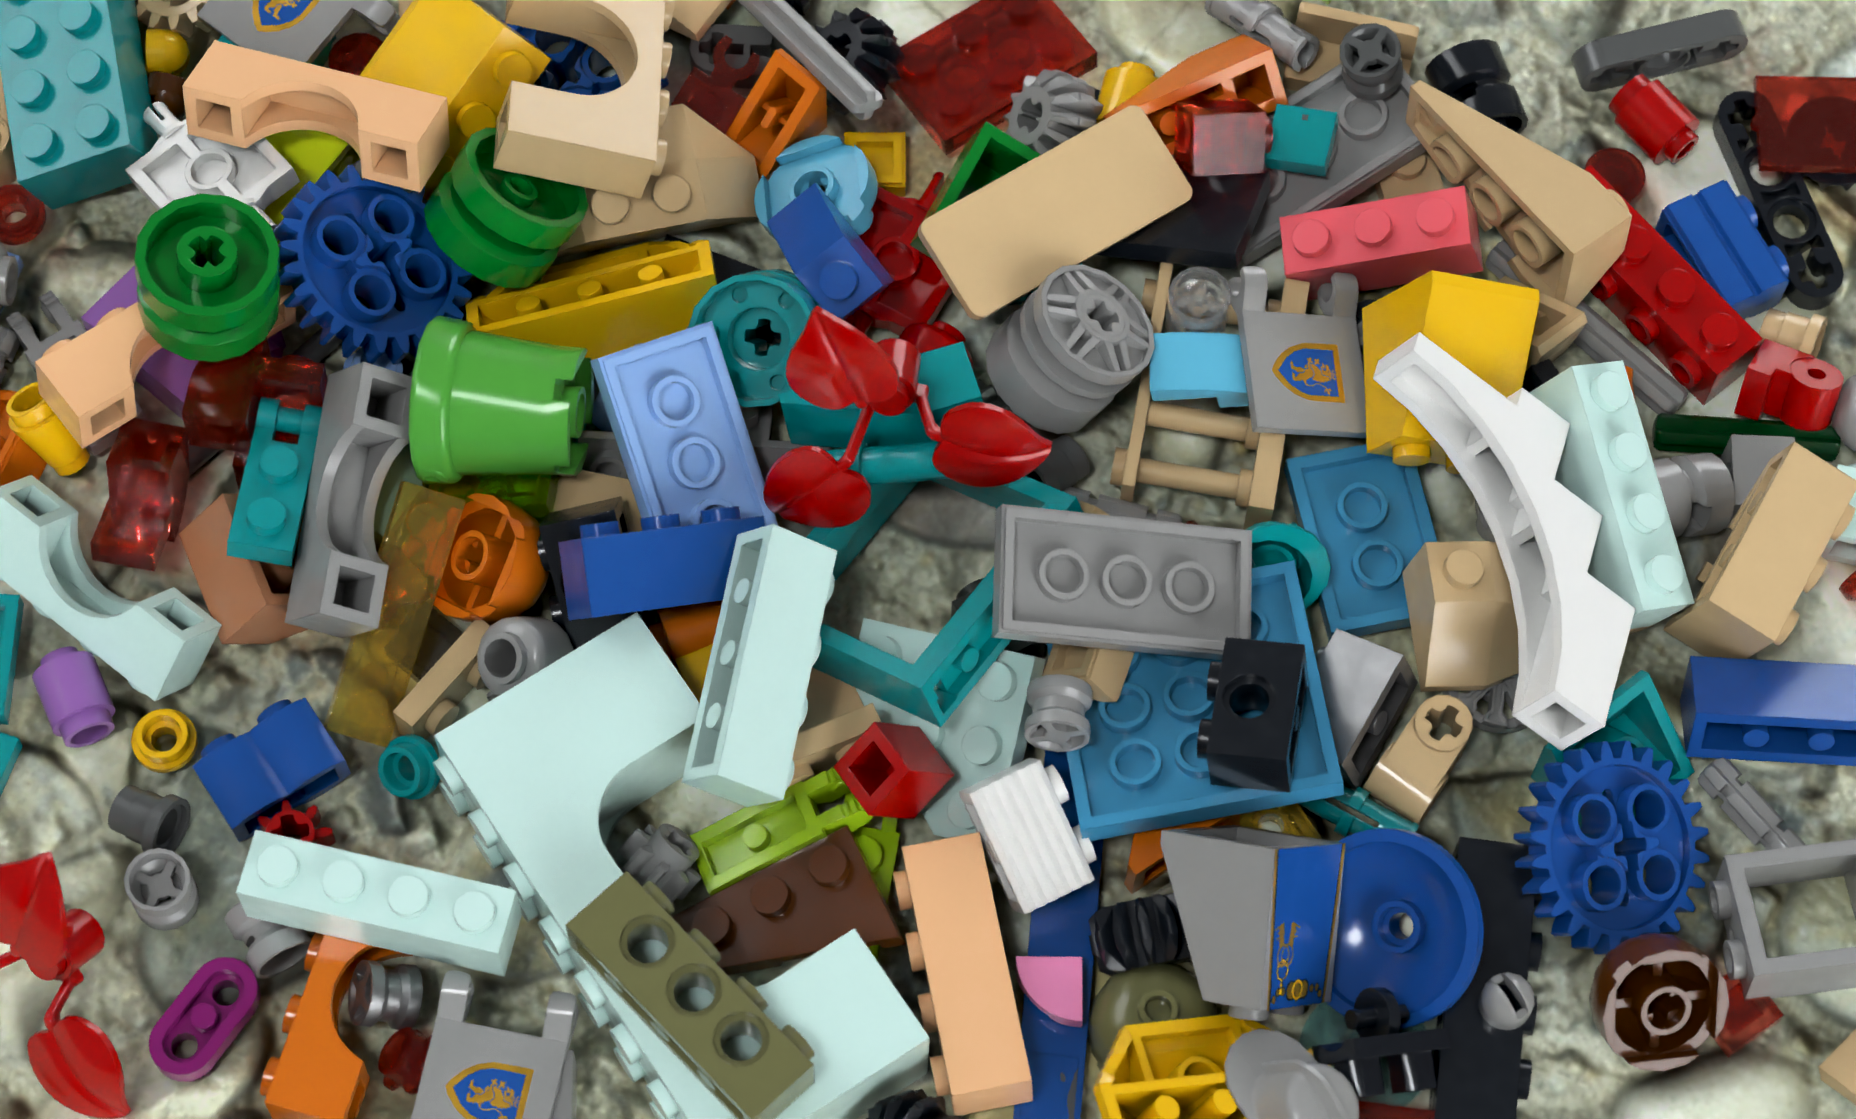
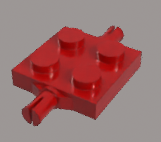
(918, 284)

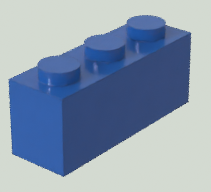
(650, 567)
(1769, 710)

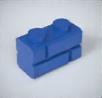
(1722, 243)

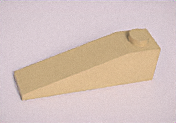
(1542, 205)
(1462, 616)

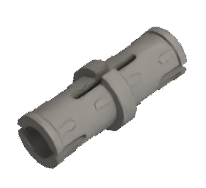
(1267, 25)

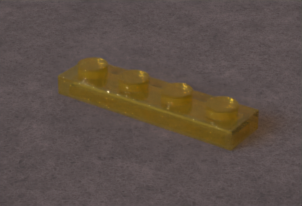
(383, 659)

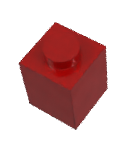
(893, 770)

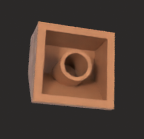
(239, 592)

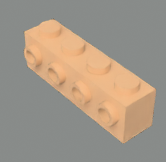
(965, 974)

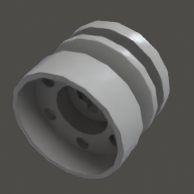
(1070, 349)

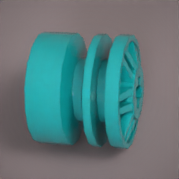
(741, 307)

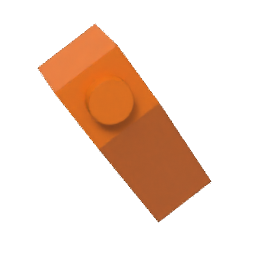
(1225, 71)

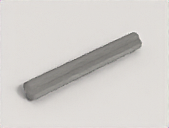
(817, 56)
(1607, 344)

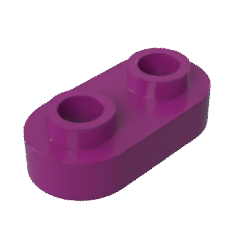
(200, 1019)

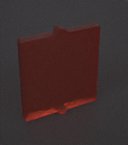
(1805, 123)

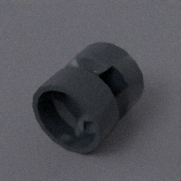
(1479, 78)

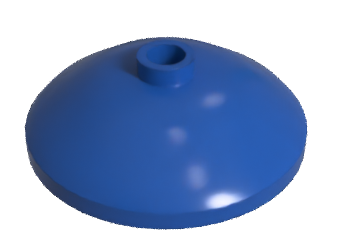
(1409, 874)

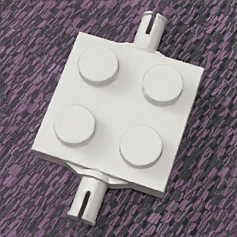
(193, 165)

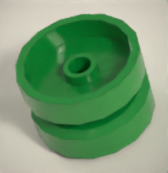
(501, 221)
(208, 277)

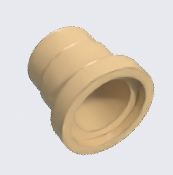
(1794, 330)

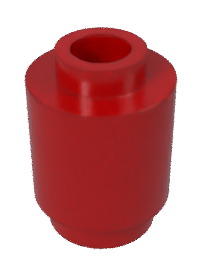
(1655, 119)

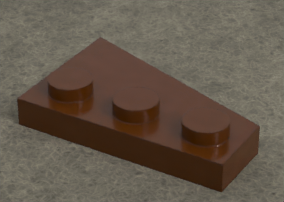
(795, 907)

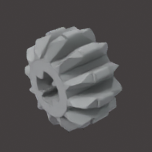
(1051, 110)

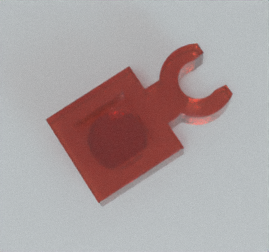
(713, 95)

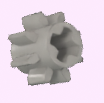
(662, 858)

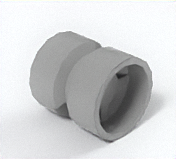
(1696, 493)

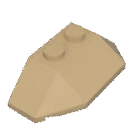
(702, 186)

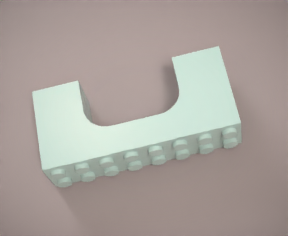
(545, 787)

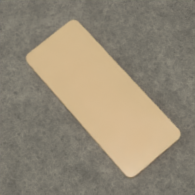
(1054, 212)

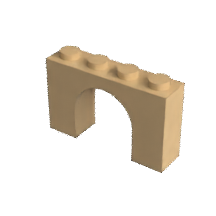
(592, 139)

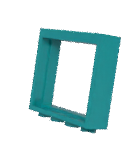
(963, 646)

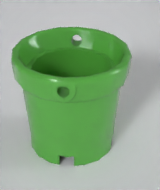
(496, 405)

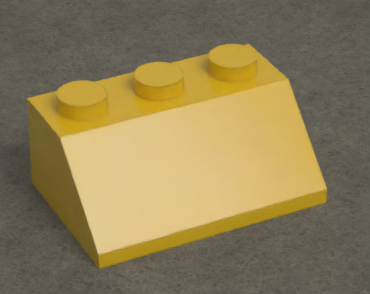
(460, 55)

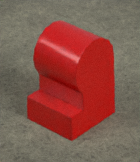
(1790, 387)

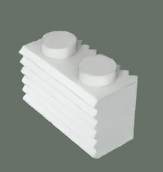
(1029, 834)

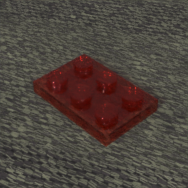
(976, 59)

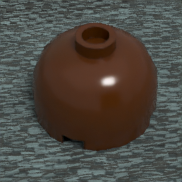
(1658, 1001)

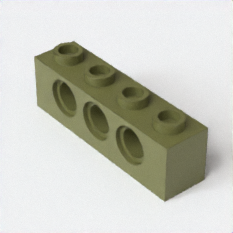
(634, 913)

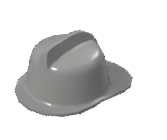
(1281, 1080)

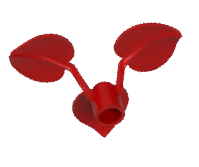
(840, 366)
(73, 1054)

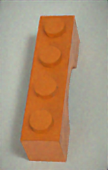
(316, 1069)

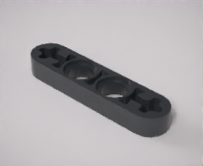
(1786, 197)

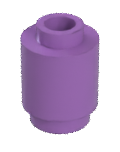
(74, 696)

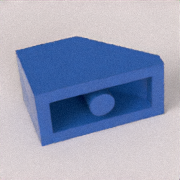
(828, 254)

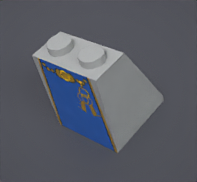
(1257, 915)

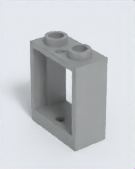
(1744, 949)

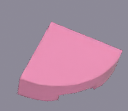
(1053, 986)

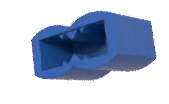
(274, 762)

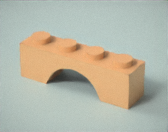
(251, 94)
(94, 375)

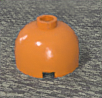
(492, 563)

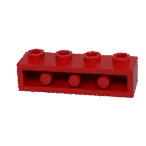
(1675, 311)

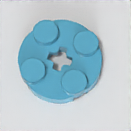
(829, 162)

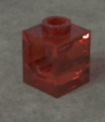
(1221, 137)

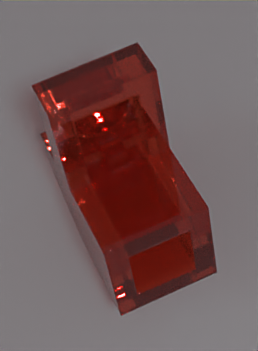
(226, 395)
(145, 494)

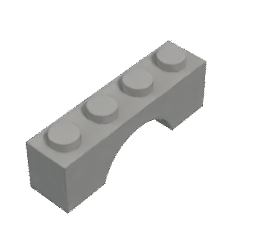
(337, 569)

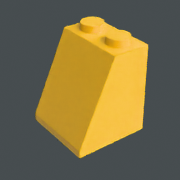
(1471, 319)

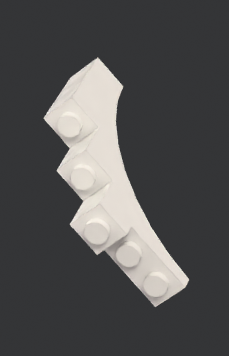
(1509, 458)

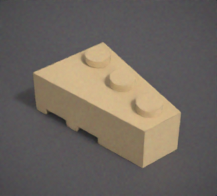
(1768, 557)

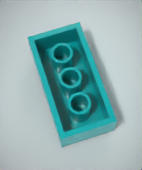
(74, 95)

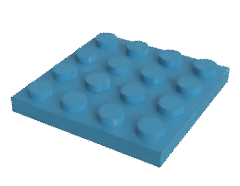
(1143, 749)

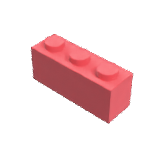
(1384, 240)

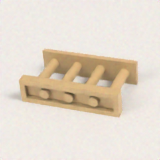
(1250, 488)

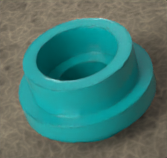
(397, 769)

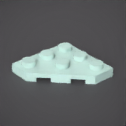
(980, 734)

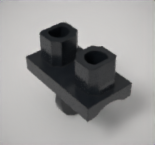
(1378, 1023)

